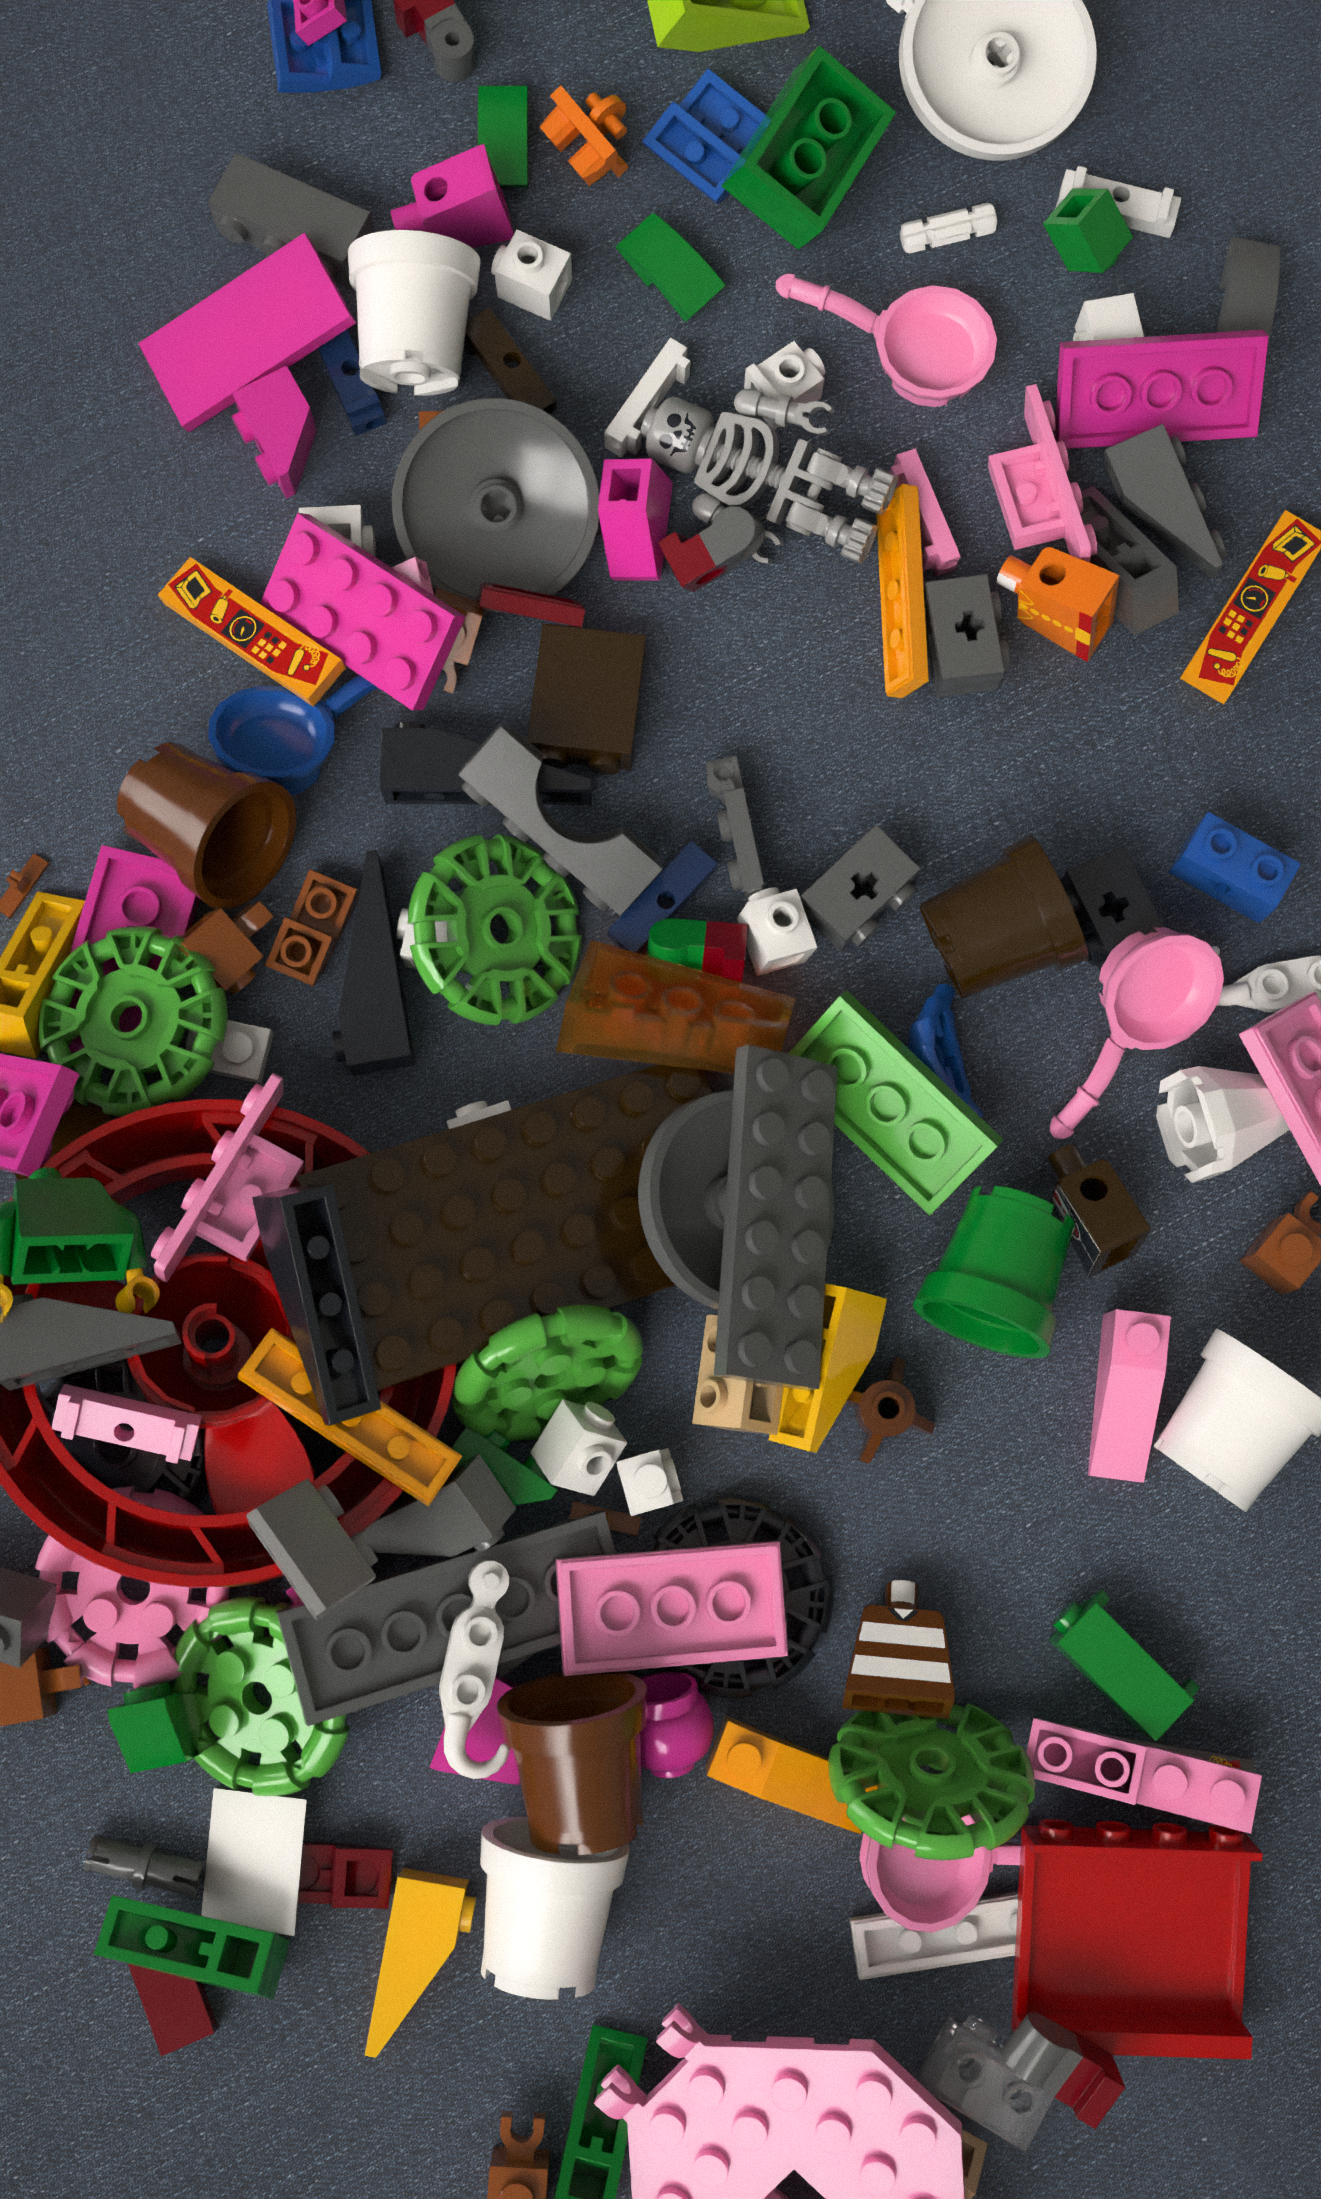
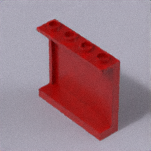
(1135, 1936)

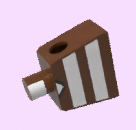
(900, 1658)

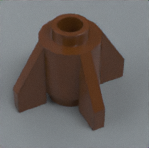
(873, 1423)

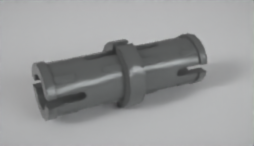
(144, 1865)

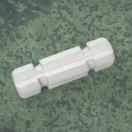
(948, 228)

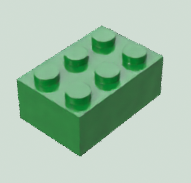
(808, 148)

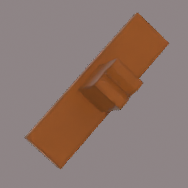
(21, 884)
(616, 1520)

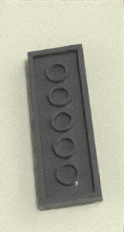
(776, 1220)
(399, 1627)

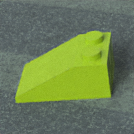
(724, 23)

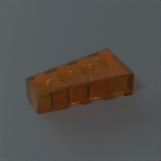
(666, 1012)

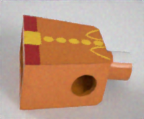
(1063, 598)

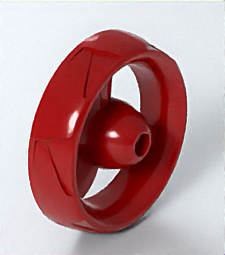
(248, 1439)

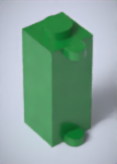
(1120, 1667)

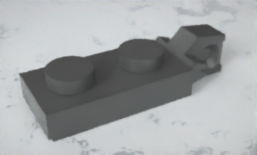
(734, 822)

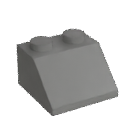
(312, 1546)

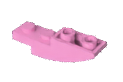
(1143, 1774)

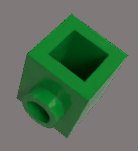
(1088, 230)

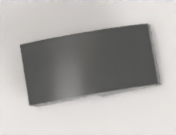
(1250, 286)

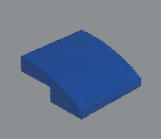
(335, 61)
(705, 134)

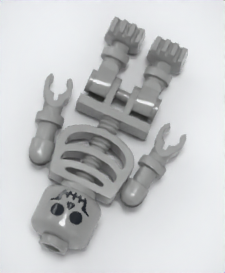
(685, 438)

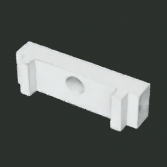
(1141, 209)
(625, 428)

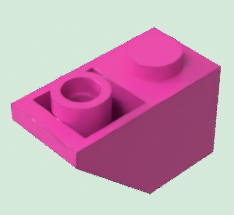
(280, 424)
(634, 517)

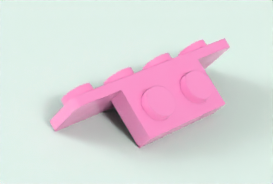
(1035, 488)
(223, 1205)

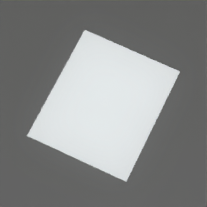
(254, 1860)

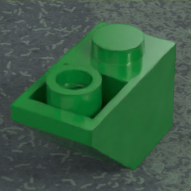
(521, 1482)
(152, 1728)

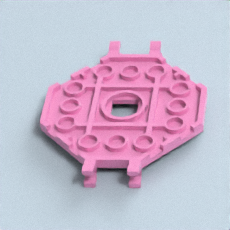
(755, 2111)

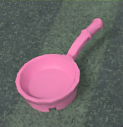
(928, 340)
(1154, 997)
(929, 1892)

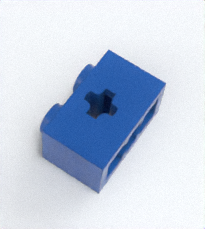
(1234, 868)

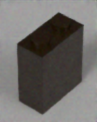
(587, 697)

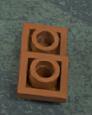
(313, 929)

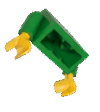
(71, 1234)

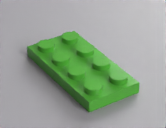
(897, 1105)

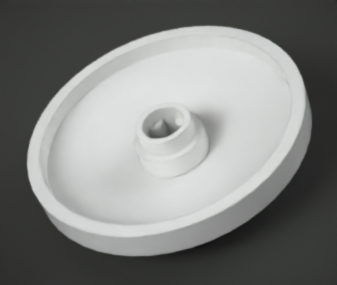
(1003, 110)

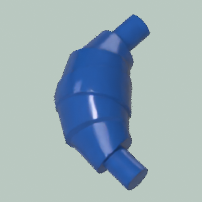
(937, 1046)

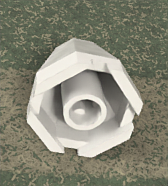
(1216, 1119)

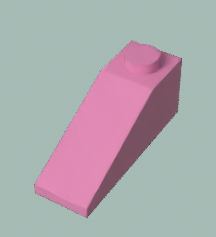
(1127, 1393)

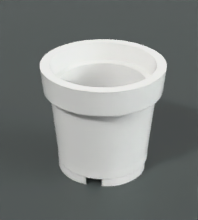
(412, 308)
(1239, 1421)
(544, 1911)

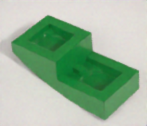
(505, 132)
(671, 264)

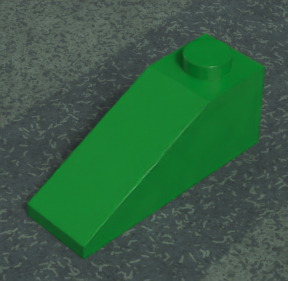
(192, 1947)
(594, 2140)

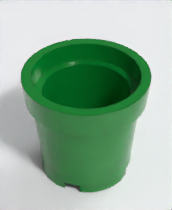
(1000, 1274)

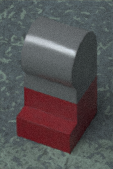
(443, 32)
(714, 551)
(1064, 2067)

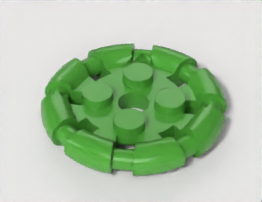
(470, 941)
(163, 1022)
(528, 1371)
(235, 1712)
(932, 1803)

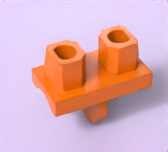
(569, 121)

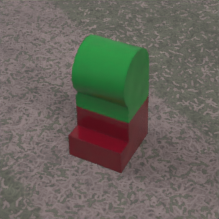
(701, 945)

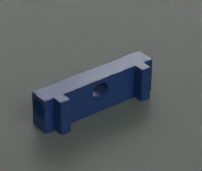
(355, 396)
(677, 881)

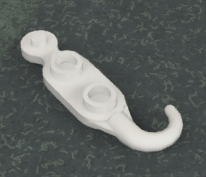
(1274, 984)
(472, 1669)

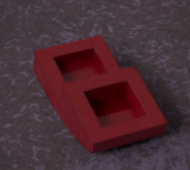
(345, 1875)

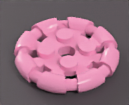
(118, 1617)

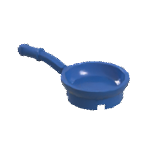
(279, 733)

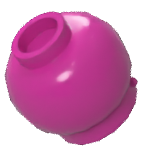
(677, 1725)

